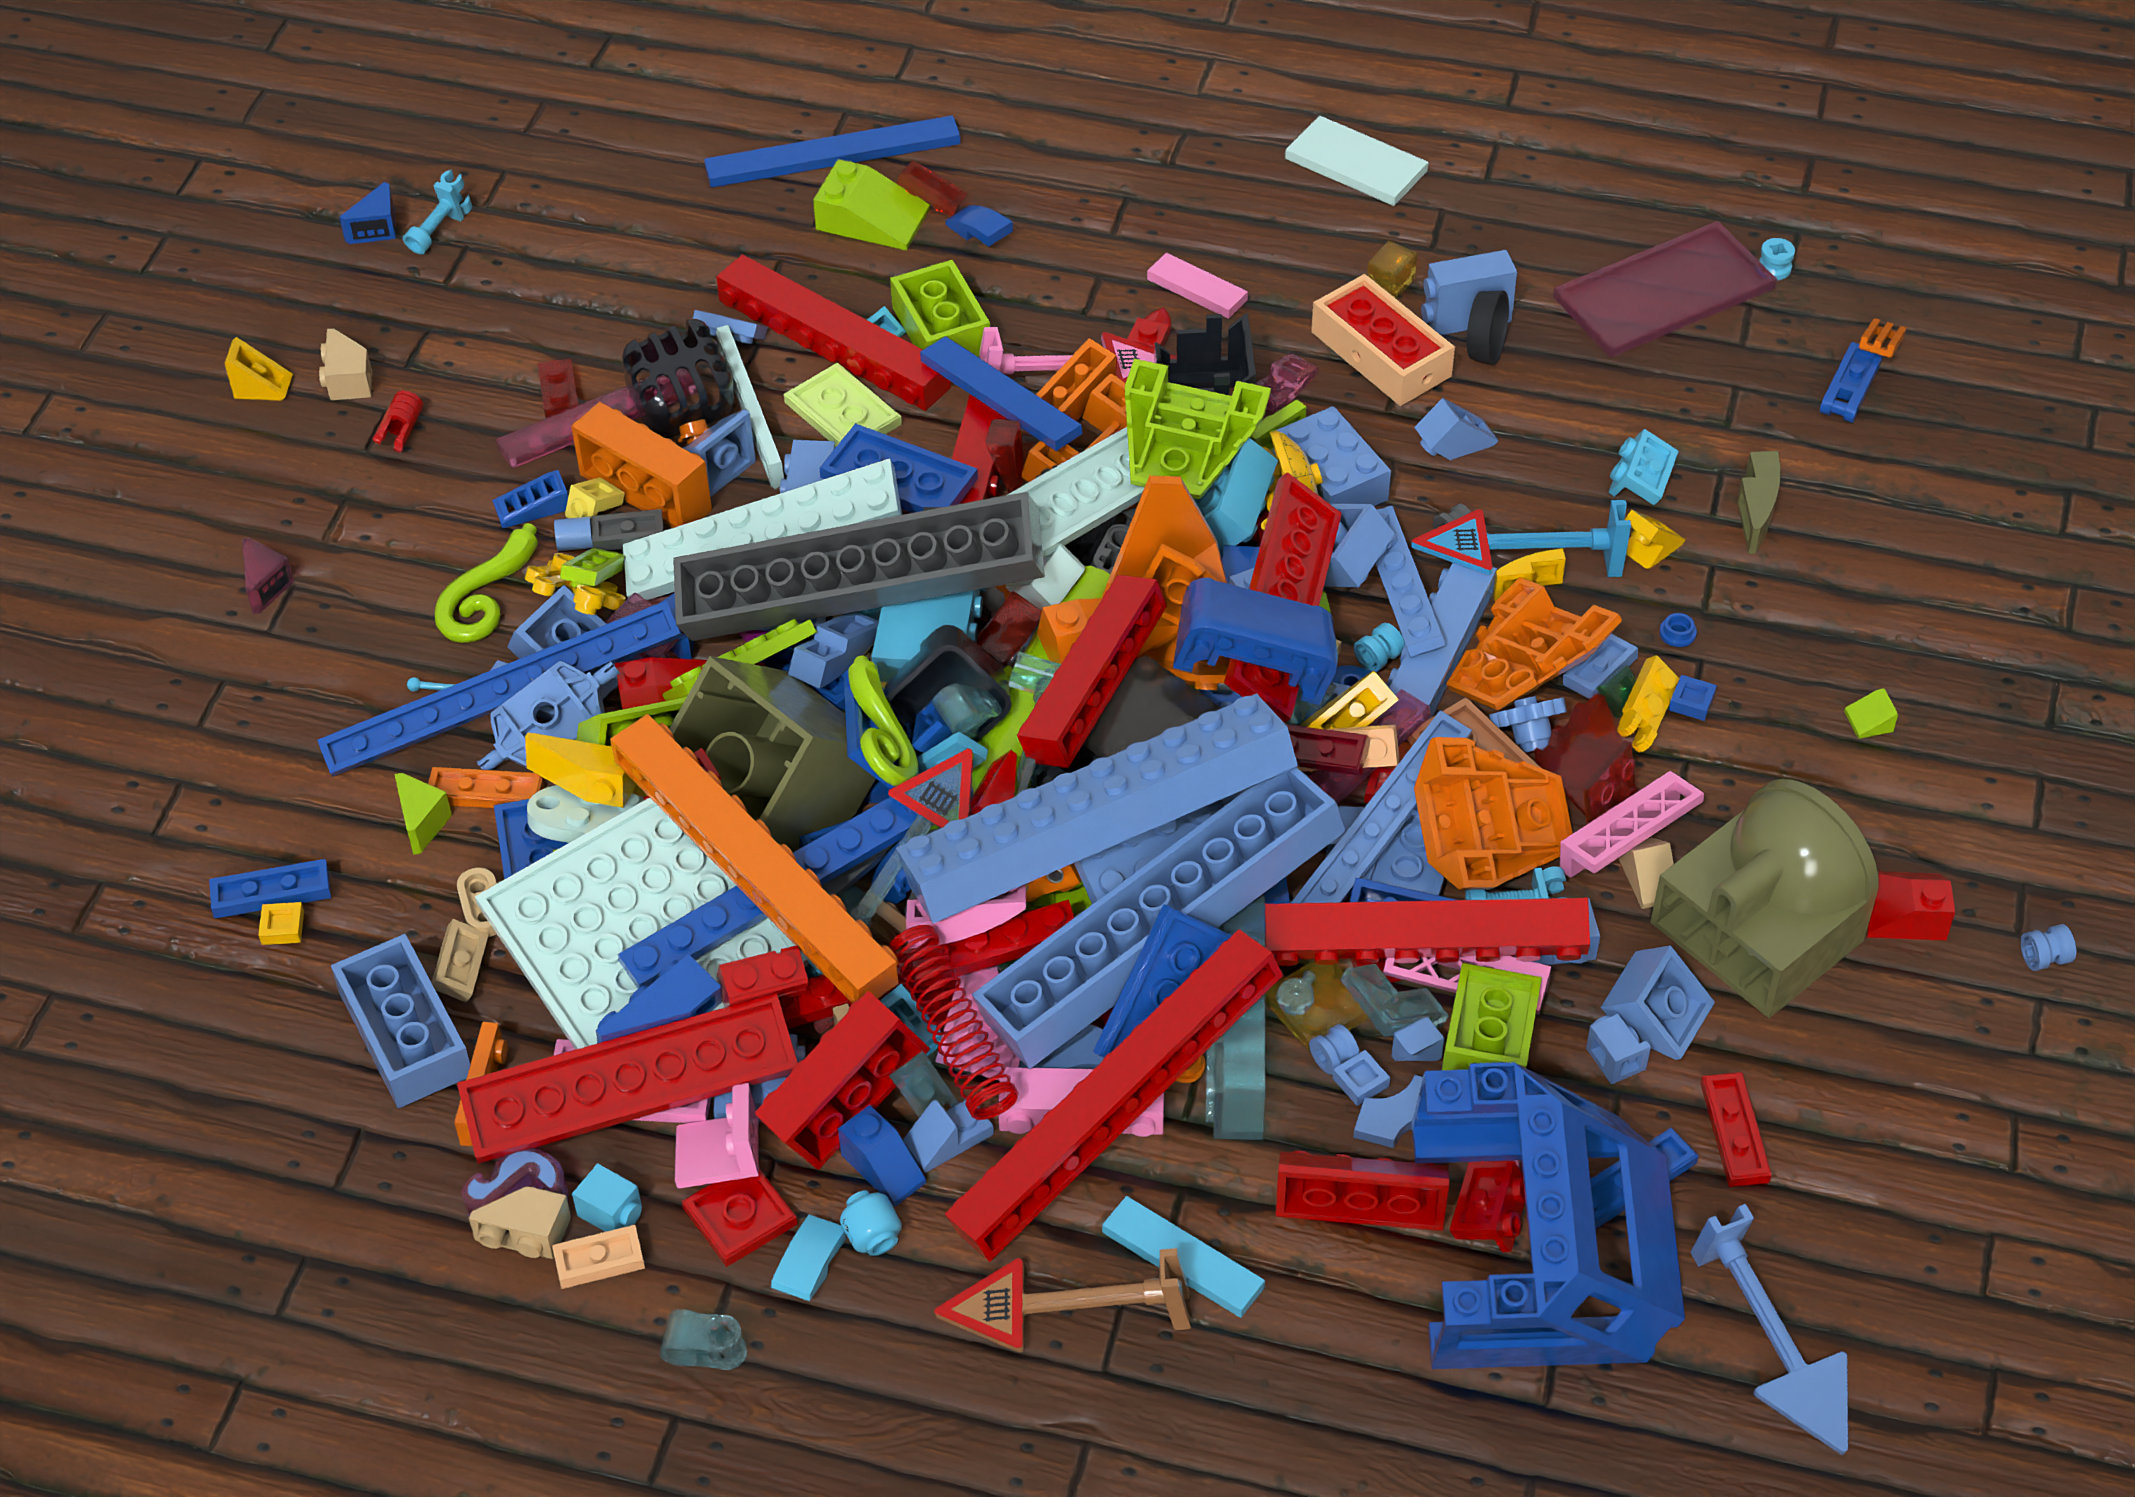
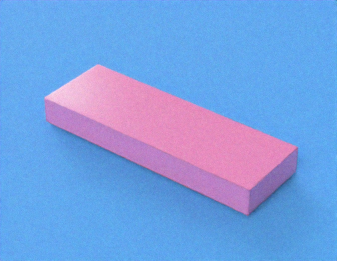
(1197, 285)

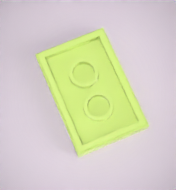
(838, 401)

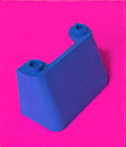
(1257, 630)

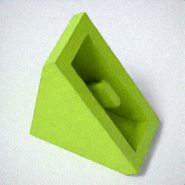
(424, 810)

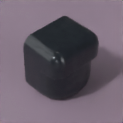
(943, 660)

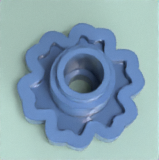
(1530, 721)

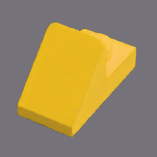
(1650, 540)

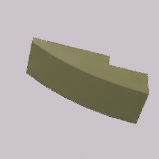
(1758, 497)

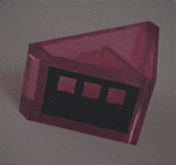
(265, 574)

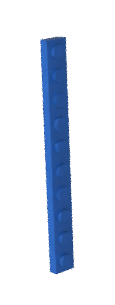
(488, 691)
(735, 912)

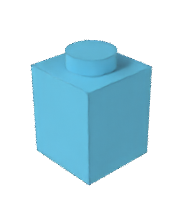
(607, 1200)

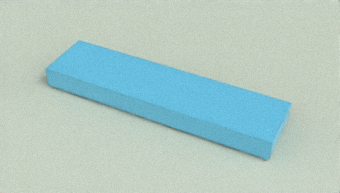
(1203, 1266)

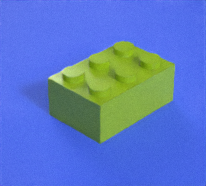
(937, 305)

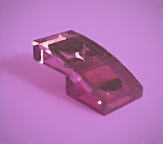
(1287, 380)

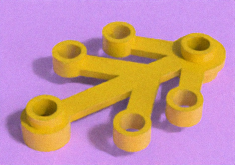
(587, 598)

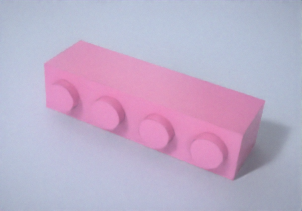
(1046, 1087)

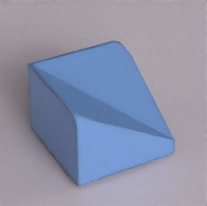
(1418, 1042)

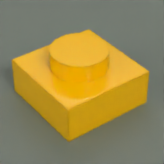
(281, 923)

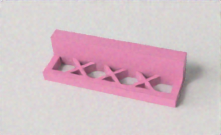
(1628, 824)
(1505, 963)

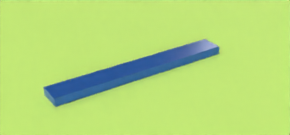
(826, 151)

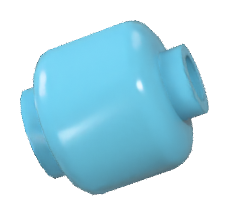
(871, 1223)

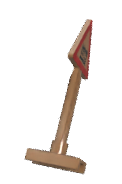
(998, 1302)

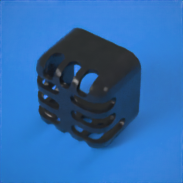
(663, 357)

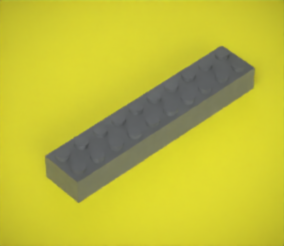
(859, 566)

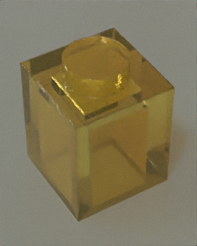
(1393, 268)

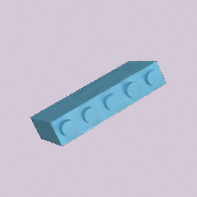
(907, 624)

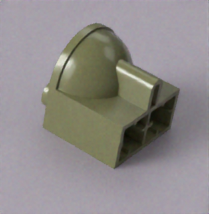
(1772, 894)

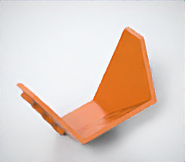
(1173, 519)

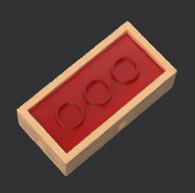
(1382, 339)

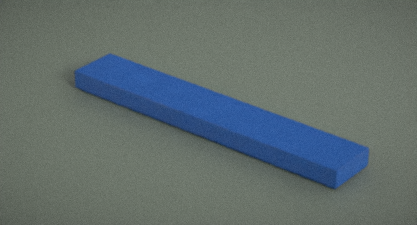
(1001, 393)

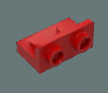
(1490, 1204)

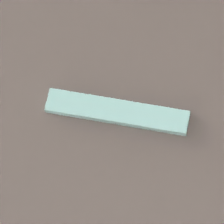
(749, 402)

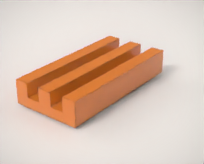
(1883, 333)

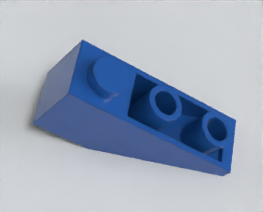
(677, 994)

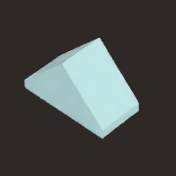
(1061, 573)

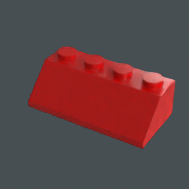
(1362, 1190)

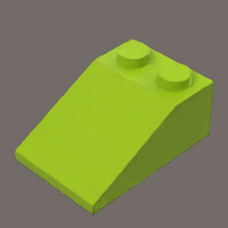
(868, 207)
(1491, 1017)

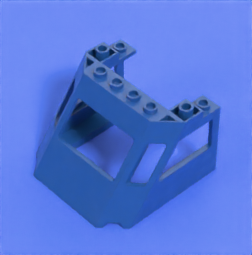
(1526, 1318)

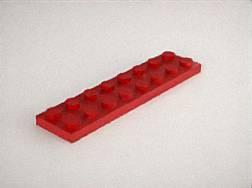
(1289, 566)
(626, 1078)

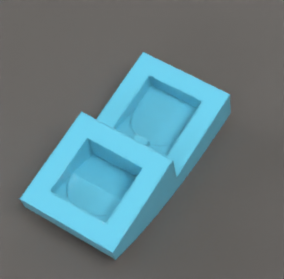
(807, 1257)

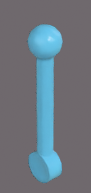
(415, 684)

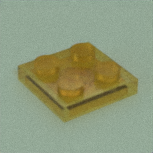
(1330, 1007)

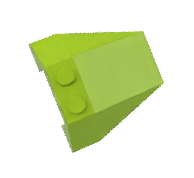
(1186, 428)

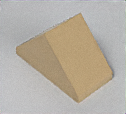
(1644, 866)

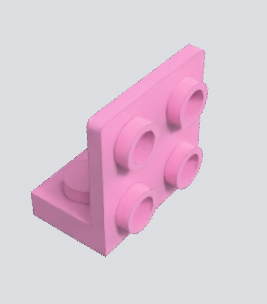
(719, 1147)

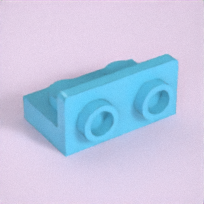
(1643, 467)

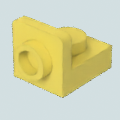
(592, 497)

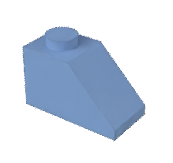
(1453, 431)

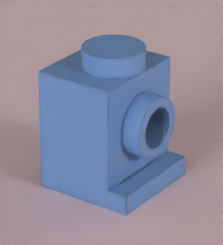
(1617, 1048)

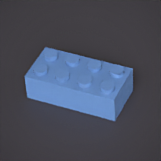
(401, 1020)

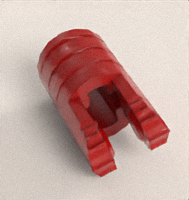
(400, 418)

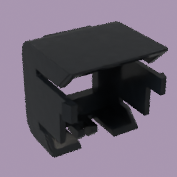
(1200, 360)

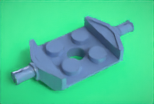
(567, 689)

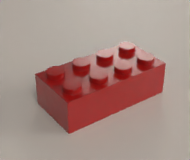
(839, 1079)

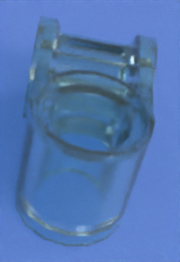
(965, 708)
(699, 1339)

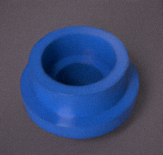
(1678, 630)

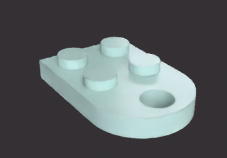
(565, 817)

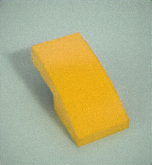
(1540, 568)

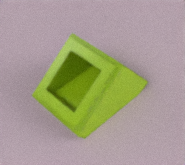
(1872, 715)

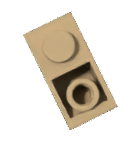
(346, 368)
(523, 1221)

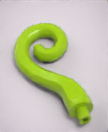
(509, 560)
(889, 742)

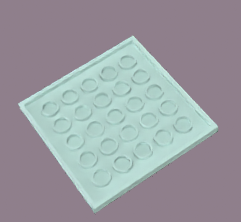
(599, 897)

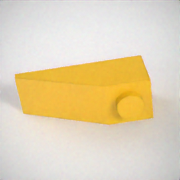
(1355, 706)
(579, 768)

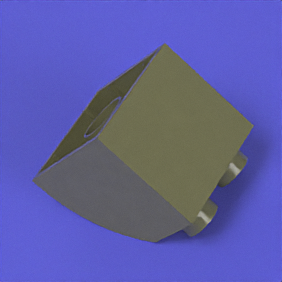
(773, 747)

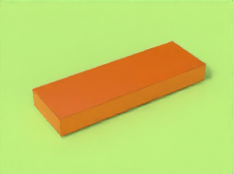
(485, 787)

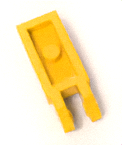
(1648, 703)

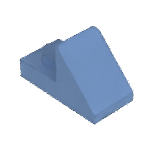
(944, 1134)

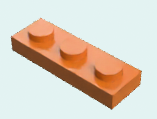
(487, 1056)

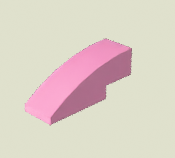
(970, 921)

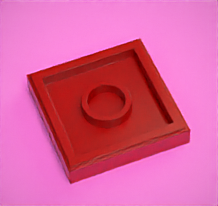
(739, 1215)

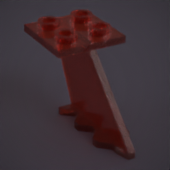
(1590, 759)

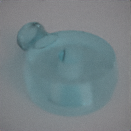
(1296, 994)

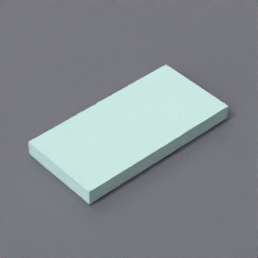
(1356, 160)

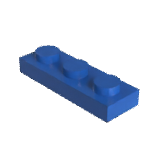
(282, 884)

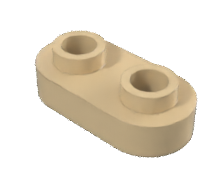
(467, 884)

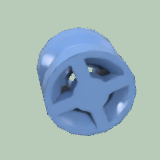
(1333, 1048)

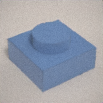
(1361, 1077)

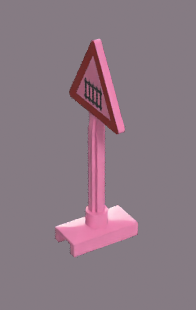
(1124, 349)

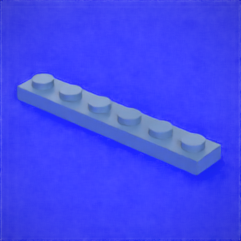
(1407, 592)

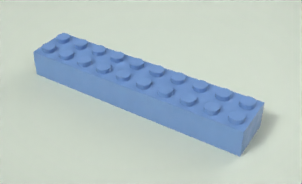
(1096, 807)
(1204, 874)

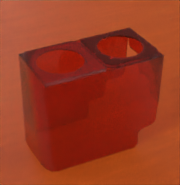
(1009, 628)

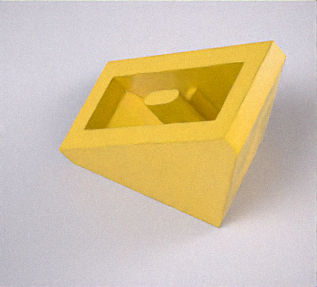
(255, 374)

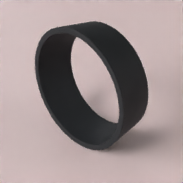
(1488, 326)

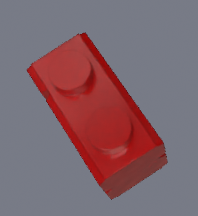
(763, 976)

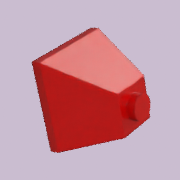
(1912, 906)

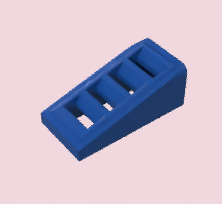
(544, 498)

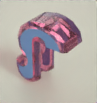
(513, 1172)

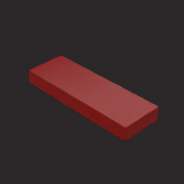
(1735, 1129)

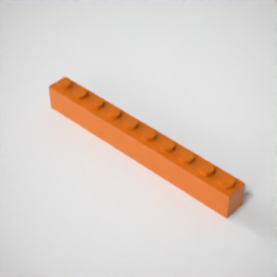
(754, 860)

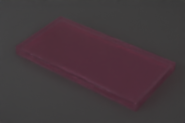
(1664, 288)

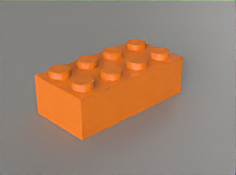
(642, 465)

